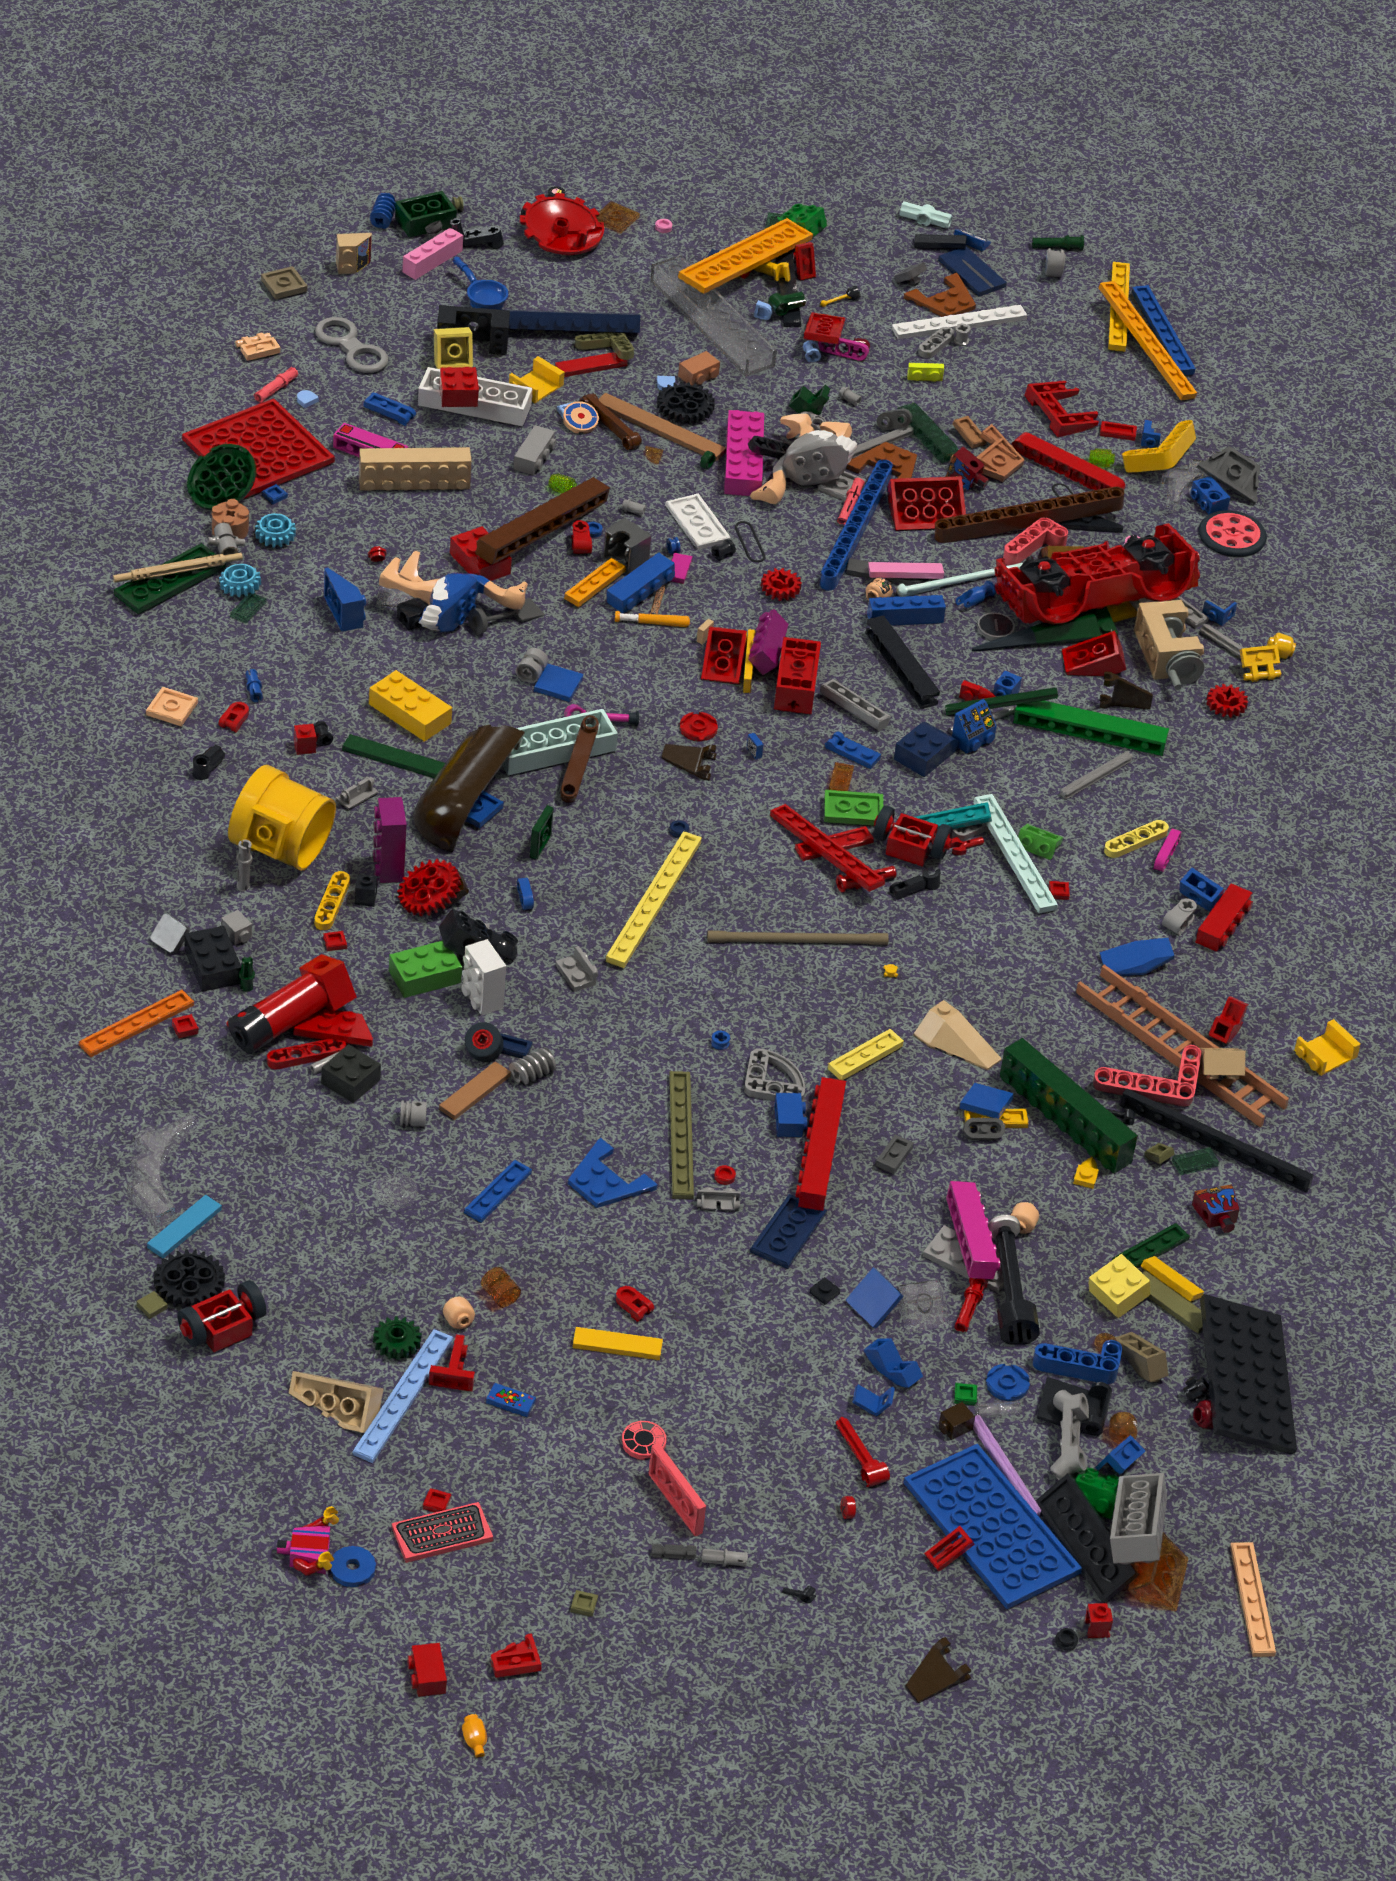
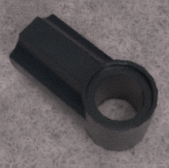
(206, 762)

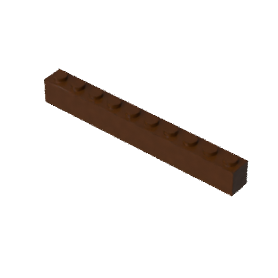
(542, 520)

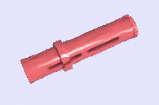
(280, 381)
(856, 487)

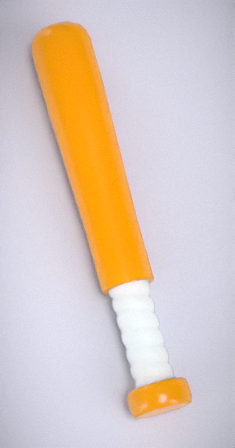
(667, 620)

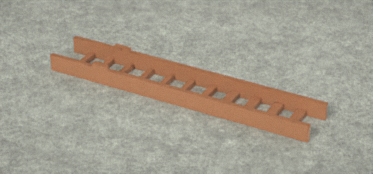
(1193, 1037)

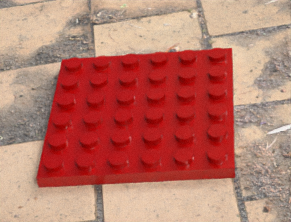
(271, 436)

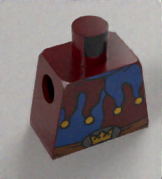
(969, 467)
(1217, 1207)

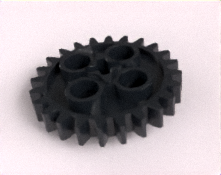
(685, 403)
(188, 1278)

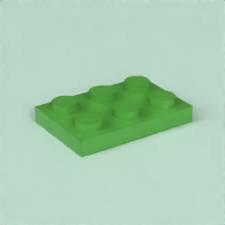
(852, 807)

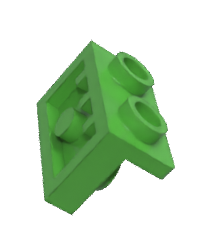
(1039, 841)

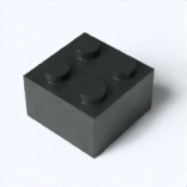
(350, 1073)

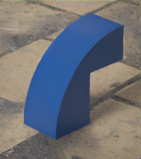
(888, 1362)

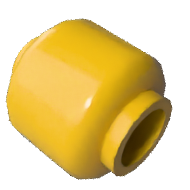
(1285, 644)

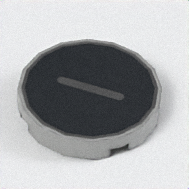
(995, 626)

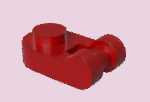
(239, 712)
(628, 1297)

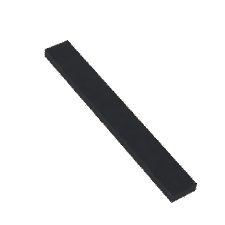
(792, 317)

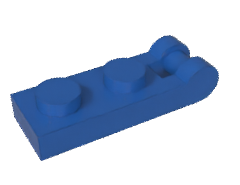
(389, 408)
(852, 750)

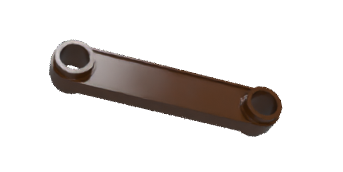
(629, 438)
(579, 759)

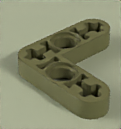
(616, 340)

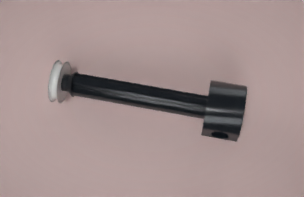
(1017, 1316)

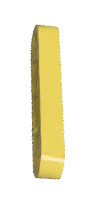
(1134, 836)

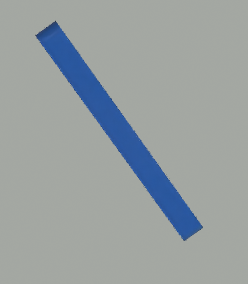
(855, 525)

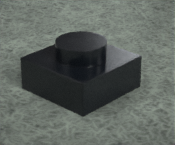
(824, 1291)

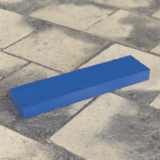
(497, 1191)

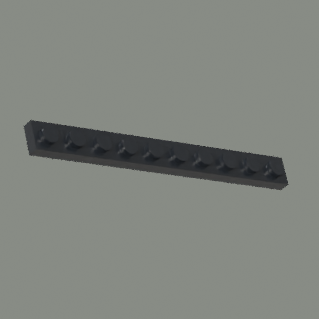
(1217, 1140)

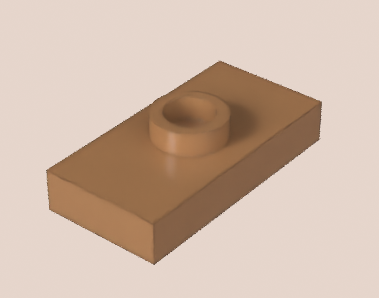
(969, 431)

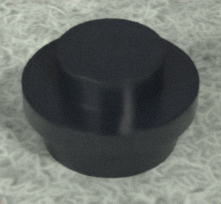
(1066, 1639)

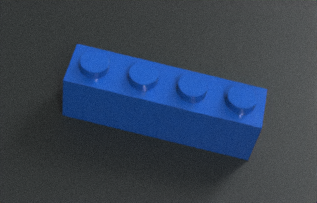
(641, 583)
(908, 609)

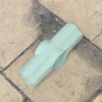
(925, 215)

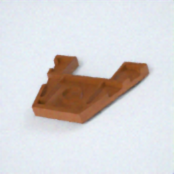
(950, 302)
(901, 459)

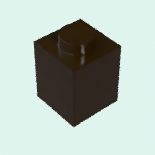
(956, 1421)

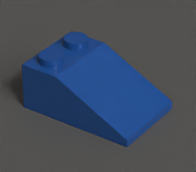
(344, 601)

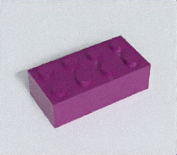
(389, 839)

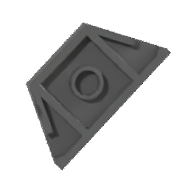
(1234, 472)

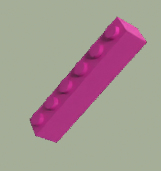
(972, 1230)

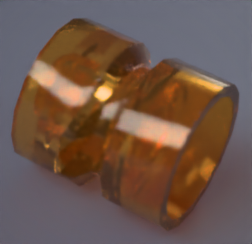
(500, 1287)

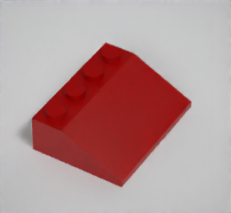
(923, 501)

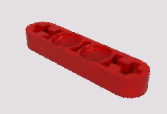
(305, 1051)

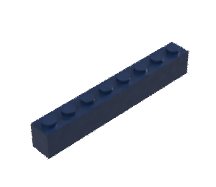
(574, 321)

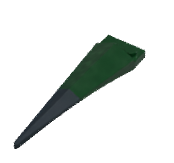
(1082, 628)

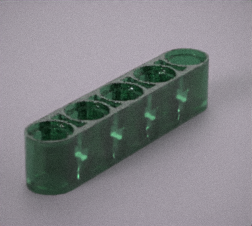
(930, 434)

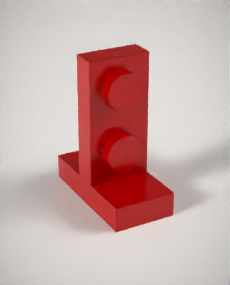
(454, 1376)

